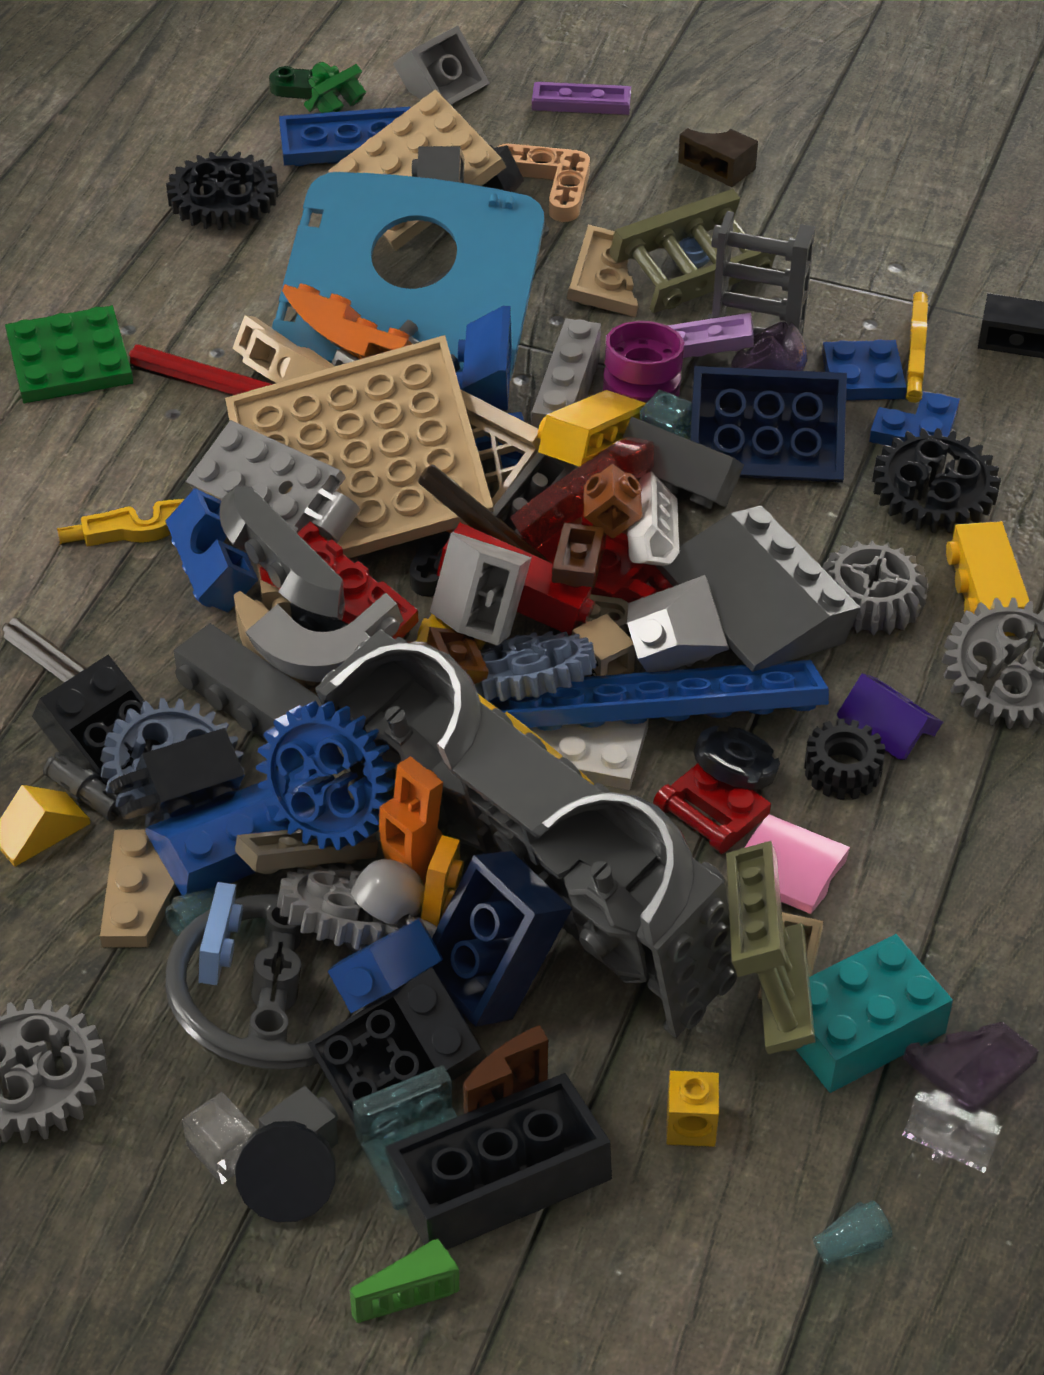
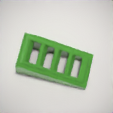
(409, 1282)

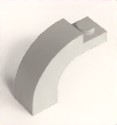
(313, 654)

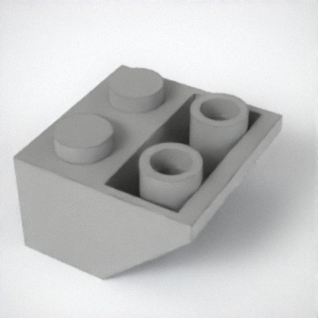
(479, 588)

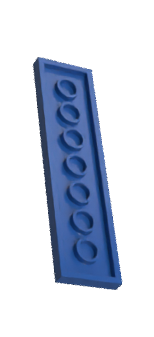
(672, 695)

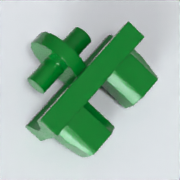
(330, 84)

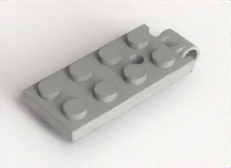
(271, 468)

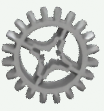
(882, 583)

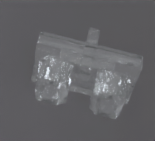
(952, 1131)

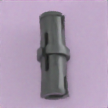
(82, 785)

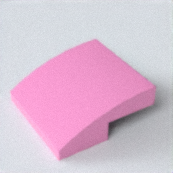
(803, 859)

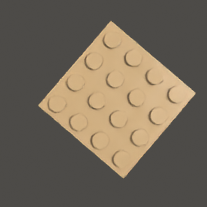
(425, 124)

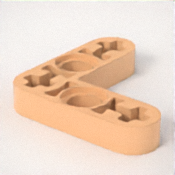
(557, 168)

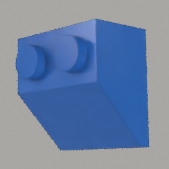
(487, 358)

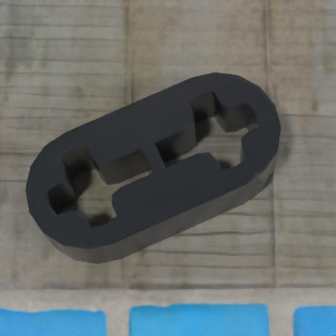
(425, 562)

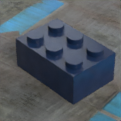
(496, 936)

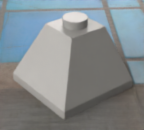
(676, 626)

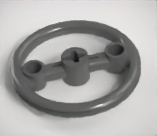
(268, 1025)

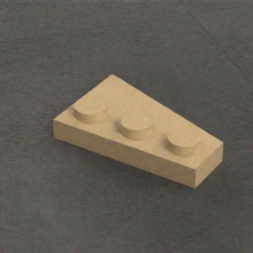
(599, 278)
(135, 891)

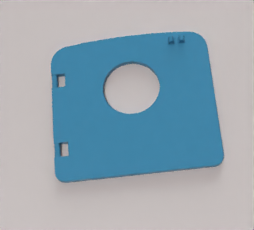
(494, 264)

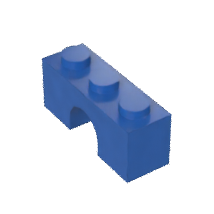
(212, 566)

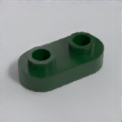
(291, 82)

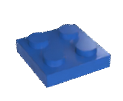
(870, 366)

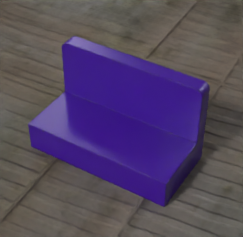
(888, 714)

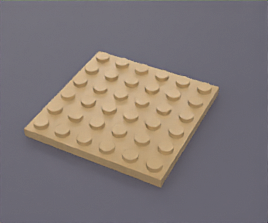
(381, 428)

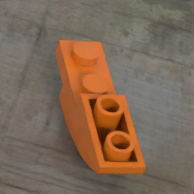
(342, 324)
(411, 817)

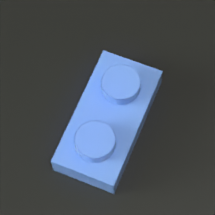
(216, 946)

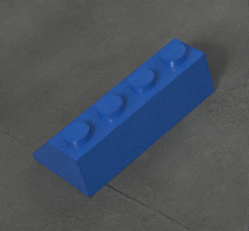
(202, 842)

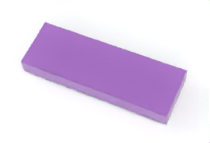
(581, 98)

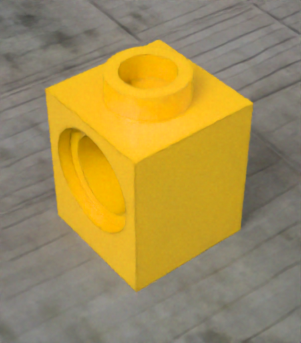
(692, 1108)

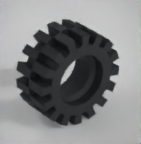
(844, 777)

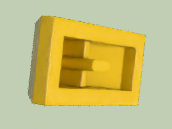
(38, 821)

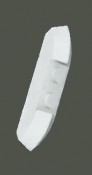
(655, 535)

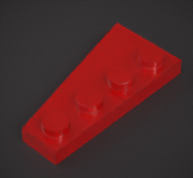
(358, 586)

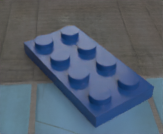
(331, 134)

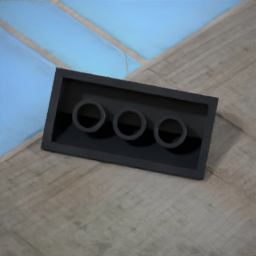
(500, 1162)

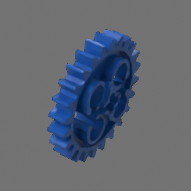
(316, 734)

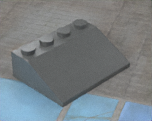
(765, 589)

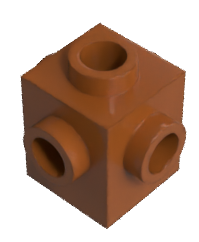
(612, 500)

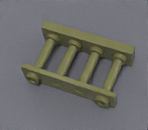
(666, 231)
(769, 948)

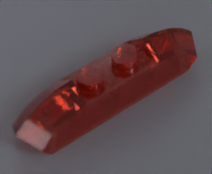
(564, 500)

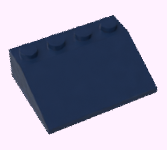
(773, 420)

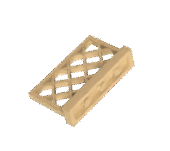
(505, 429)

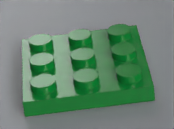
(68, 354)

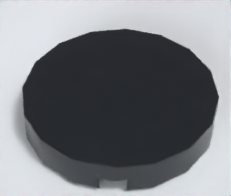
(736, 757)
(285, 1171)

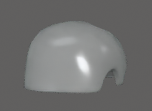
(389, 890)

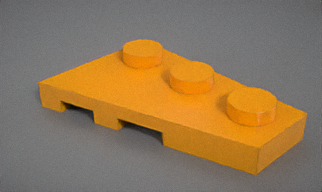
(442, 879)

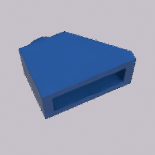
(384, 965)

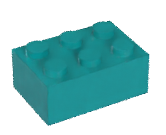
(872, 1011)

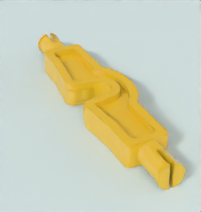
(917, 347)
(121, 525)

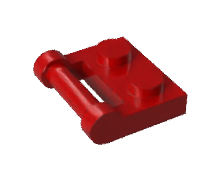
(733, 807)

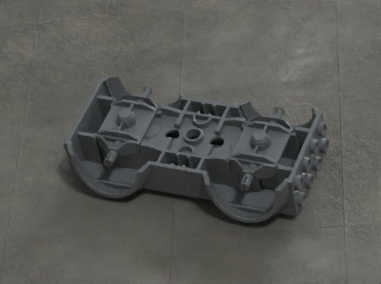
(607, 854)

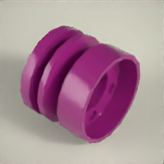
(643, 360)

